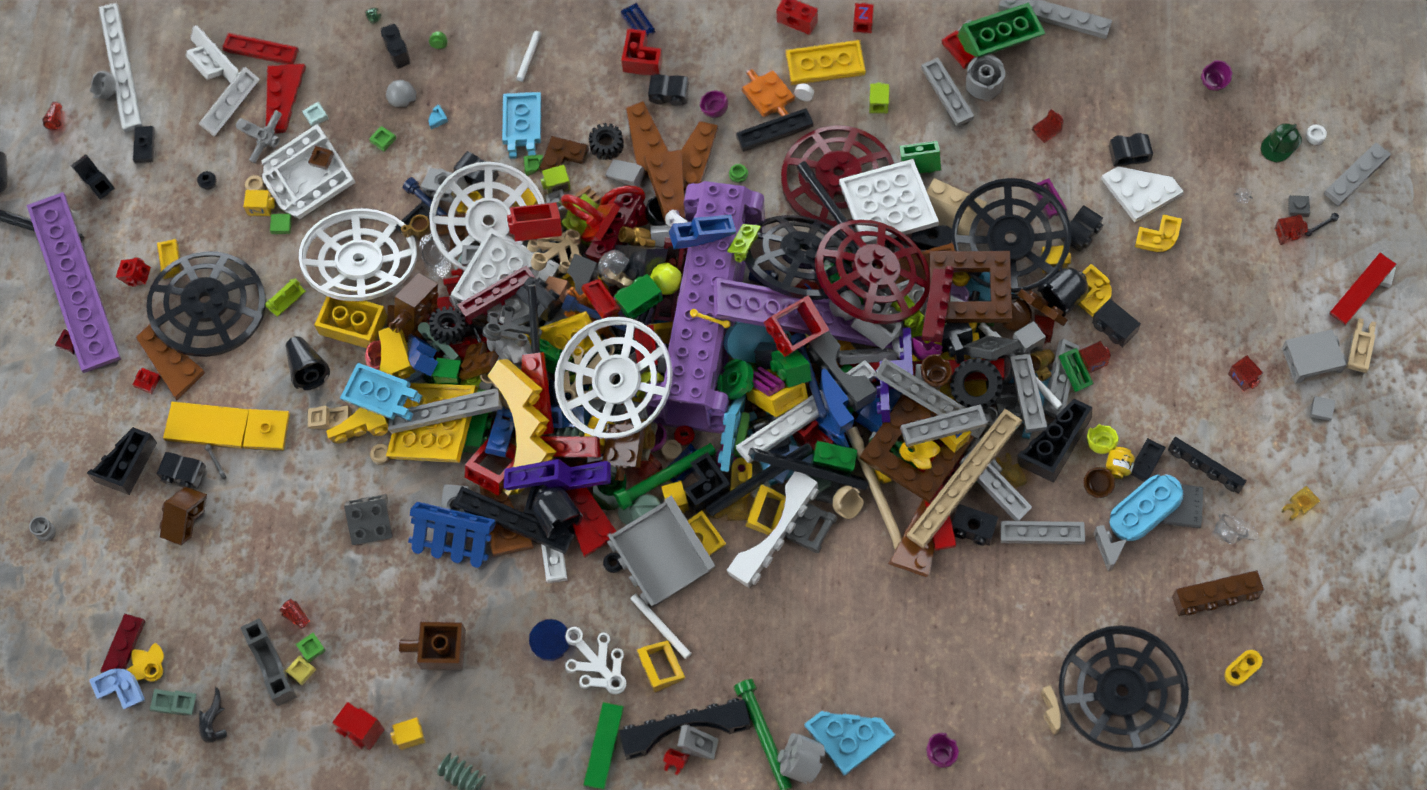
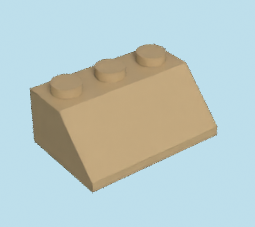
(946, 202)

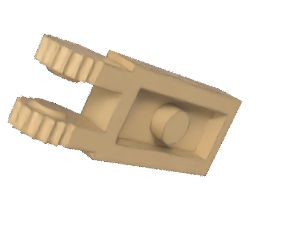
(1361, 347)

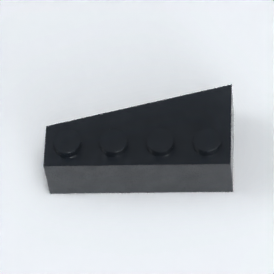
(1054, 445)

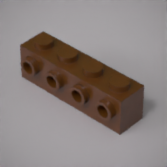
(1218, 593)

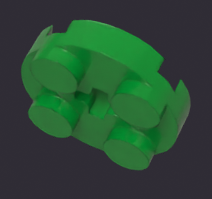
(736, 369)

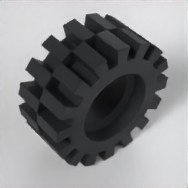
(606, 151)
(447, 334)

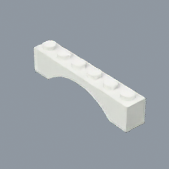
(749, 563)

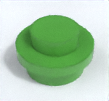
(438, 40)
(738, 173)

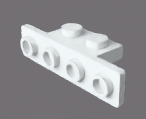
(209, 58)

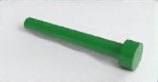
(625, 497)
(746, 690)

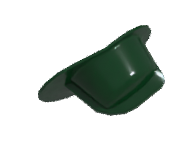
(1281, 142)
(604, 494)

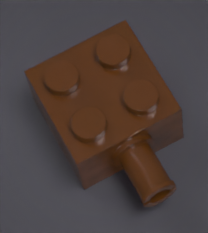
(415, 304)
(438, 646)

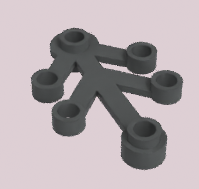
(495, 331)

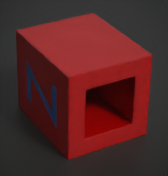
(863, 18)

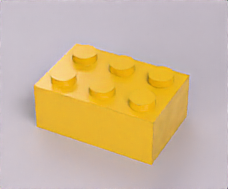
(351, 321)

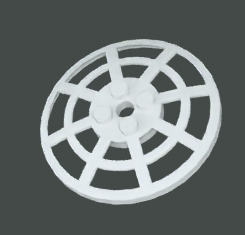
(479, 209)
(354, 250)
(606, 370)

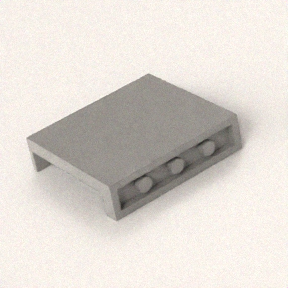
(661, 552)

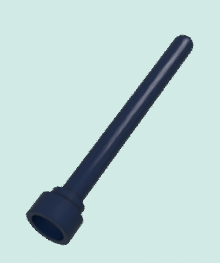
(412, 187)
(571, 304)
(796, 338)

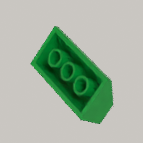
(1000, 30)

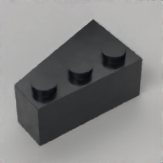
(641, 259)
(125, 462)

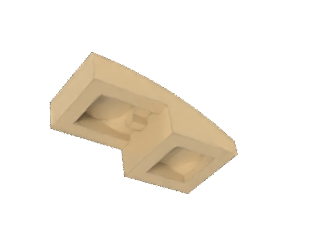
(326, 417)
(1052, 715)

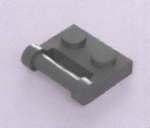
(806, 524)

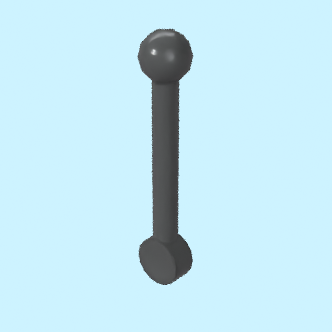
(208, 447)

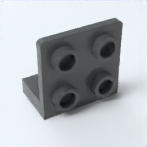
(368, 519)

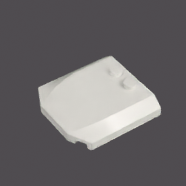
(296, 183)

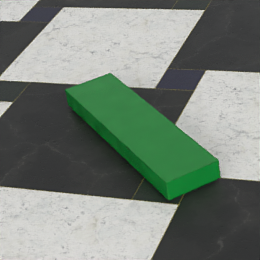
(603, 746)

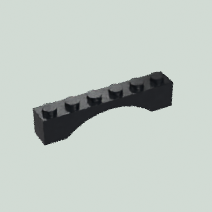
(640, 739)

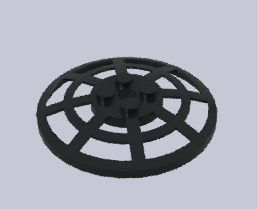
(1015, 225)
(791, 253)
(206, 311)
(1132, 680)

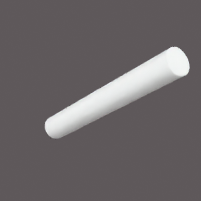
(528, 56)

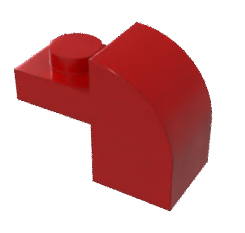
(811, 434)

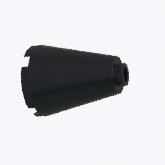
(305, 364)

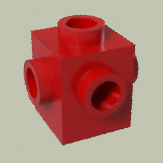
(133, 272)

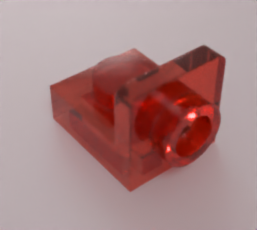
(1049, 126)
(1046, 325)

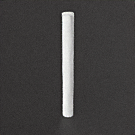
(660, 626)

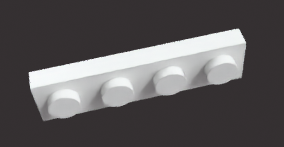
(229, 101)

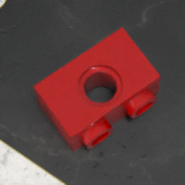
(797, 15)

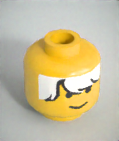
(1120, 462)

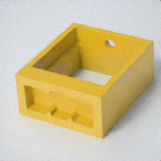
(780, 401)

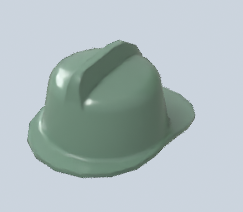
(640, 507)

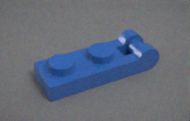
(500, 433)

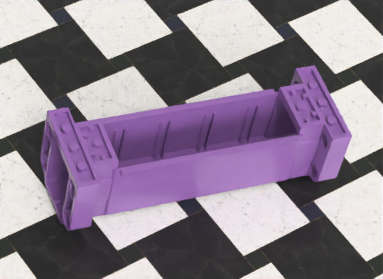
(697, 343)

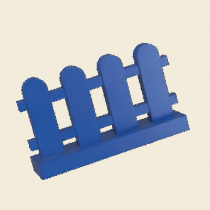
(442, 520)

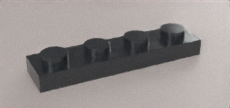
(774, 129)
(1202, 462)

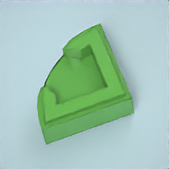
(532, 164)

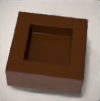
(321, 158)

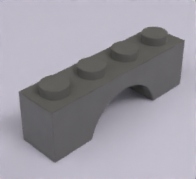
(582, 272)
(858, 389)
(266, 655)

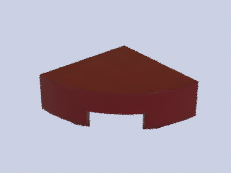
(64, 342)

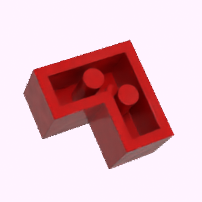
(638, 57)
(358, 725)

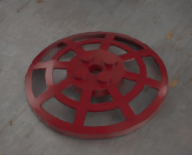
(827, 165)
(870, 276)

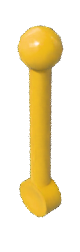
(694, 313)

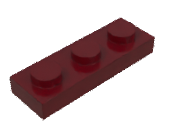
(123, 643)

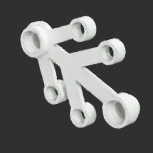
(597, 664)

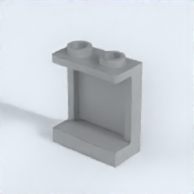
(1313, 355)

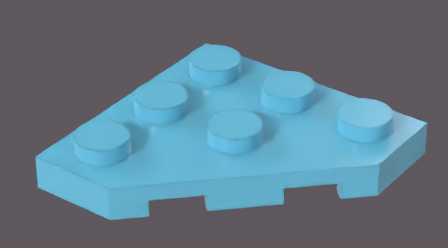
(728, 438)
(849, 737)

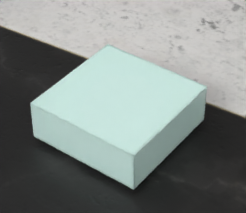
(315, 114)

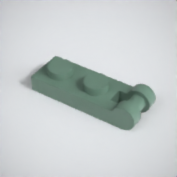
(424, 329)

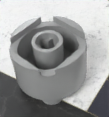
(985, 77)
(801, 758)

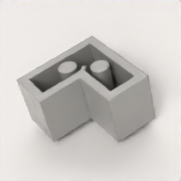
(877, 333)
(509, 350)

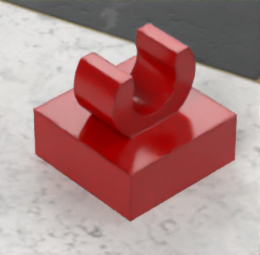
(146, 380)
(675, 758)

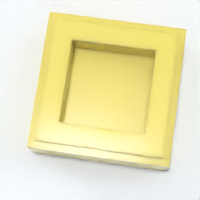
(300, 670)

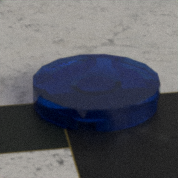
(549, 640)

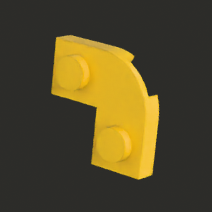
(1159, 240)
(1099, 291)

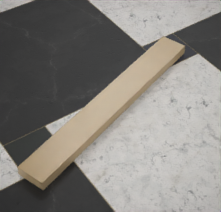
(964, 478)

